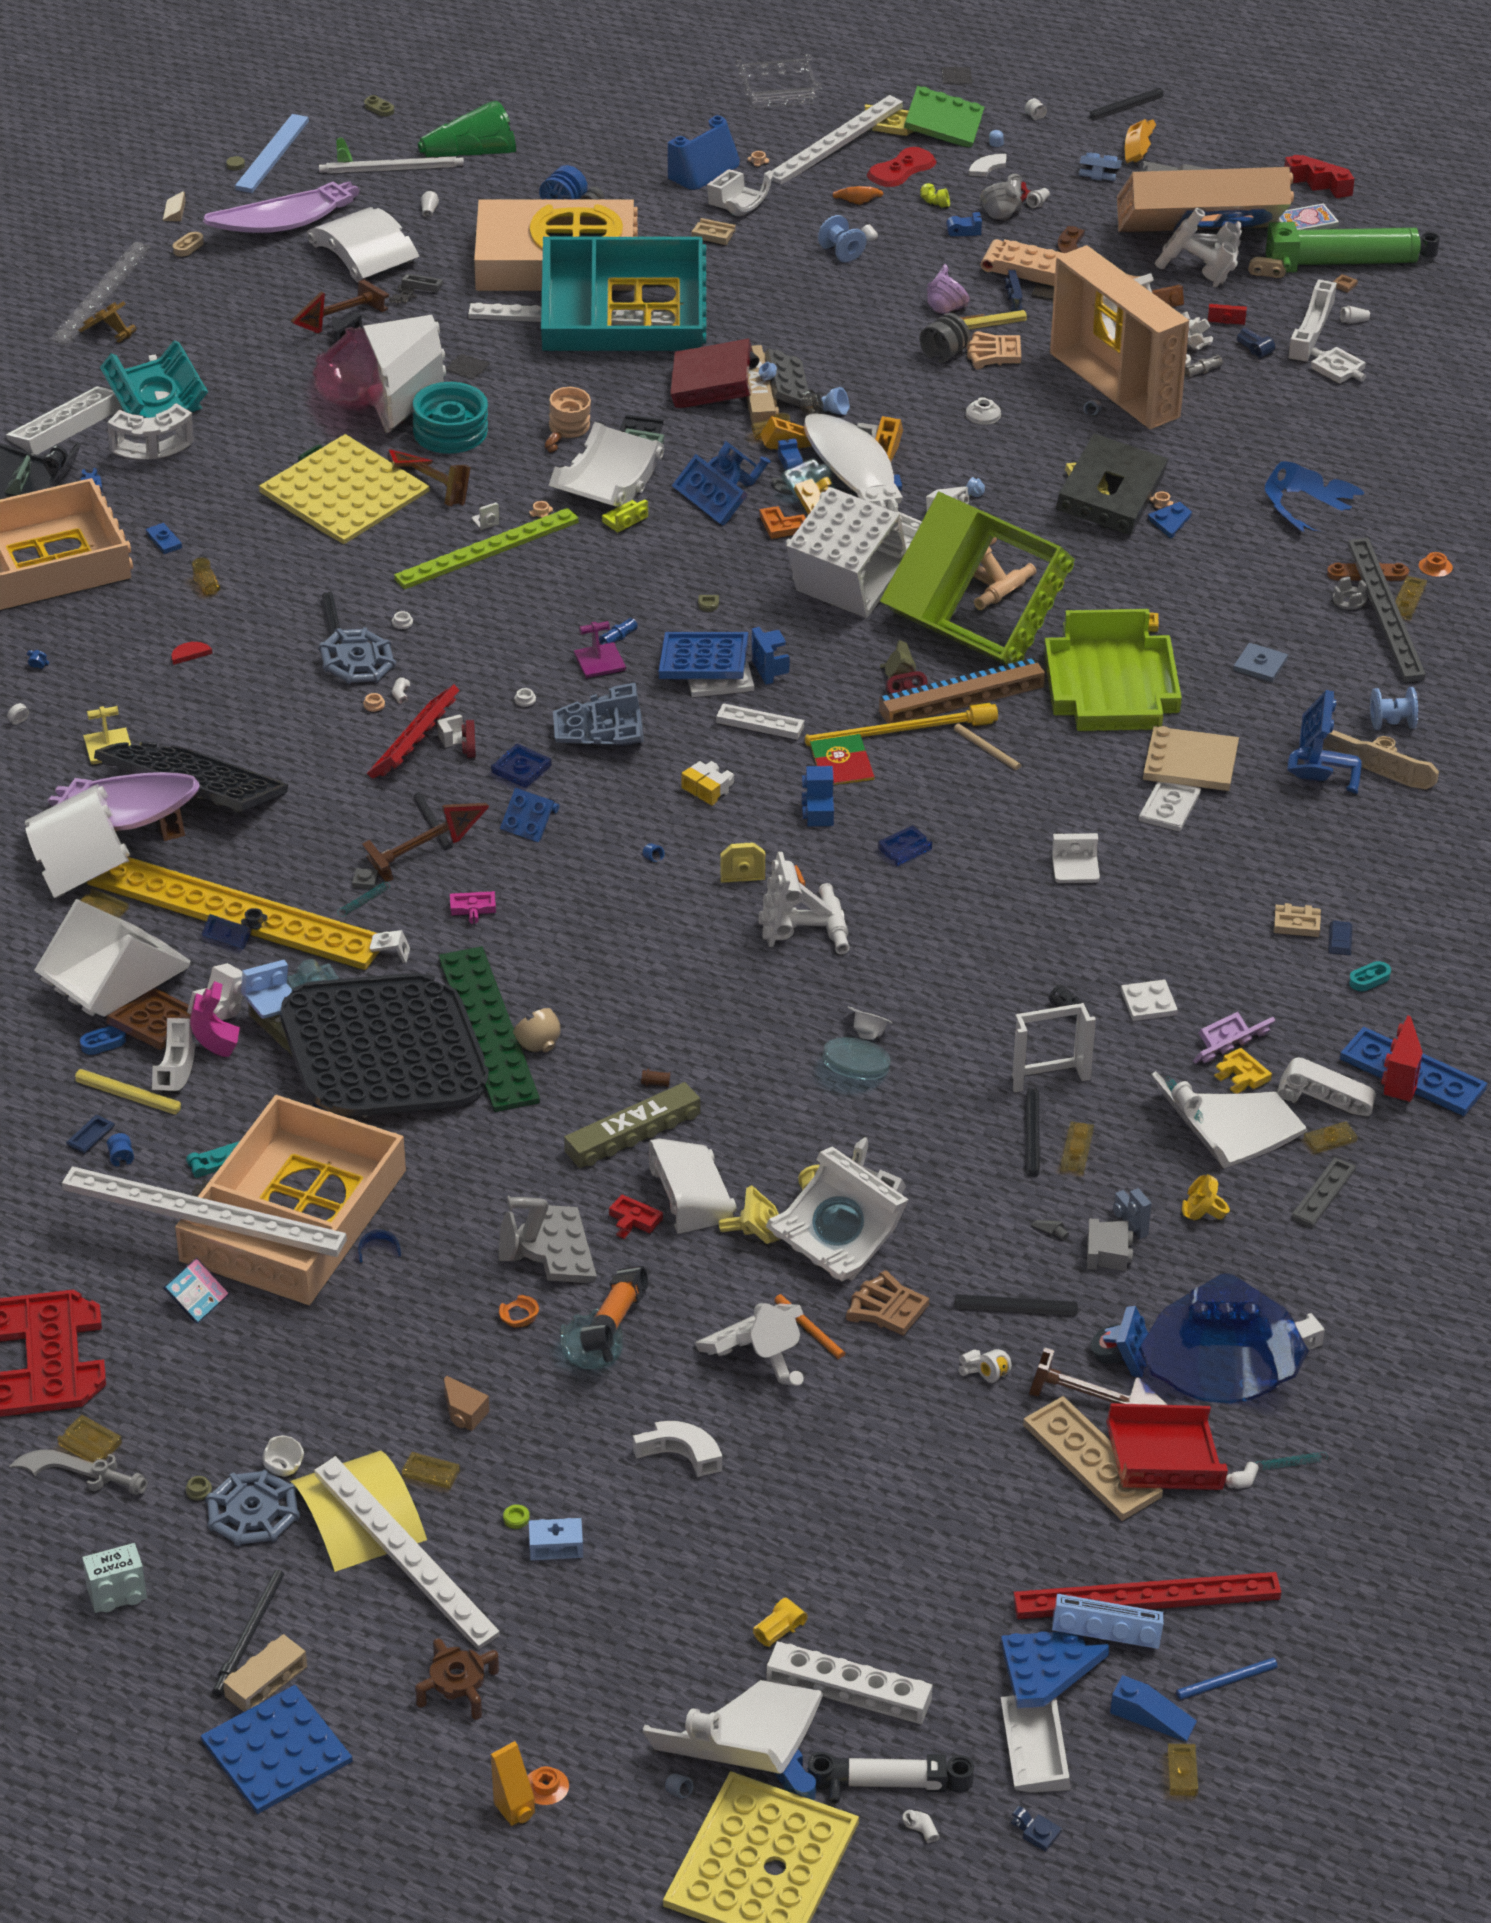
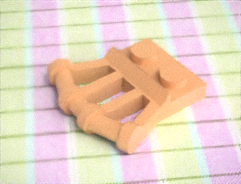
(991, 349)

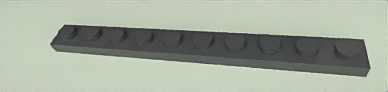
(1386, 610)

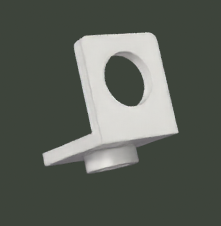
(488, 516)
(391, 940)

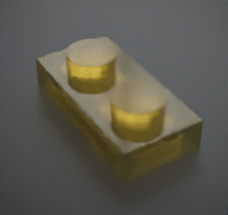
(1182, 1769)

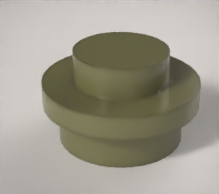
(198, 1488)

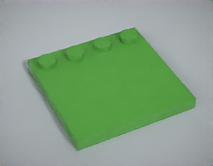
(944, 116)

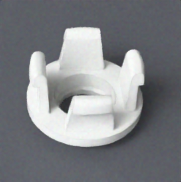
(1196, 328)

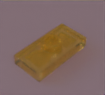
(1330, 1137)
(431, 1470)

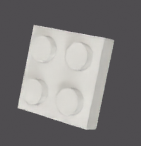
(1149, 1000)

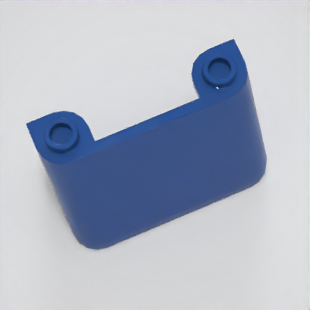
(704, 157)

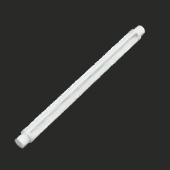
(387, 165)

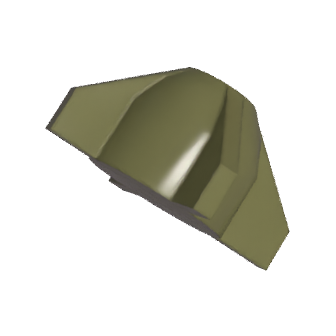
(899, 662)

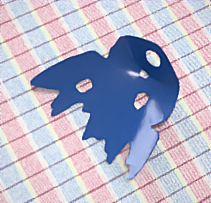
(1311, 482)

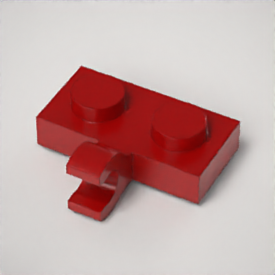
(635, 1214)

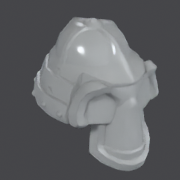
(1002, 198)

